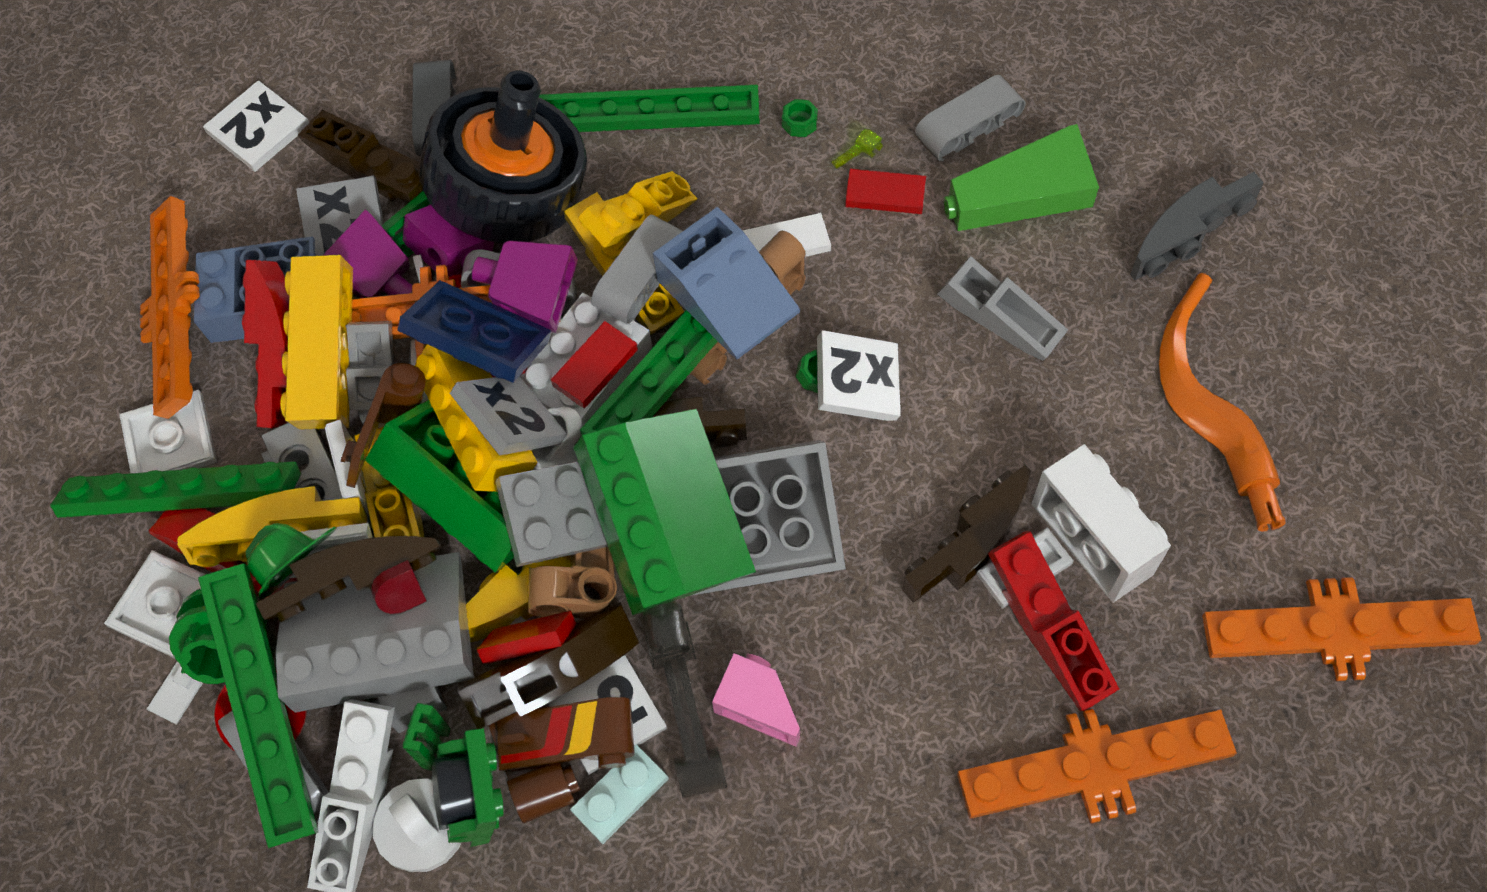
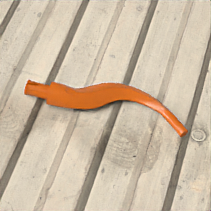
(1216, 418)

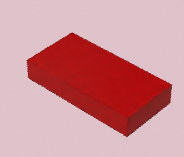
(885, 191)
(594, 364)
(526, 637)

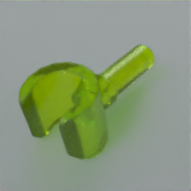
(865, 142)

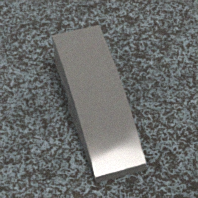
(1002, 309)

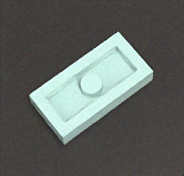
(619, 795)

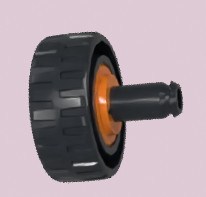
(502, 161)

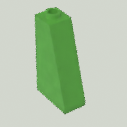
(1025, 184)

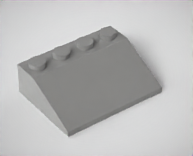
(783, 512)
(360, 653)

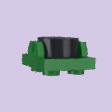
(464, 789)

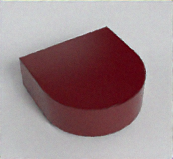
(397, 589)

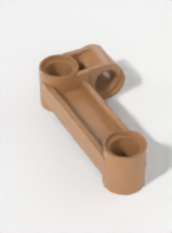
(786, 259)
(562, 588)

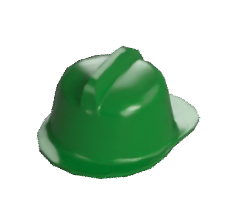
(274, 551)

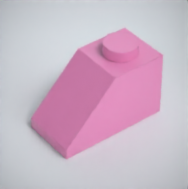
(756, 699)

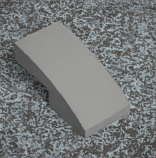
(369, 356)

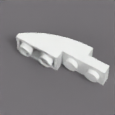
(354, 796)

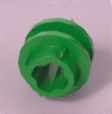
(193, 641)

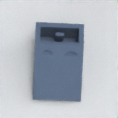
(724, 283)
(221, 287)

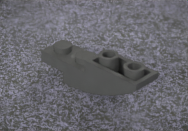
(1187, 221)

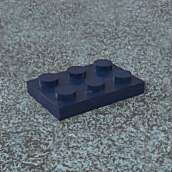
(474, 331)

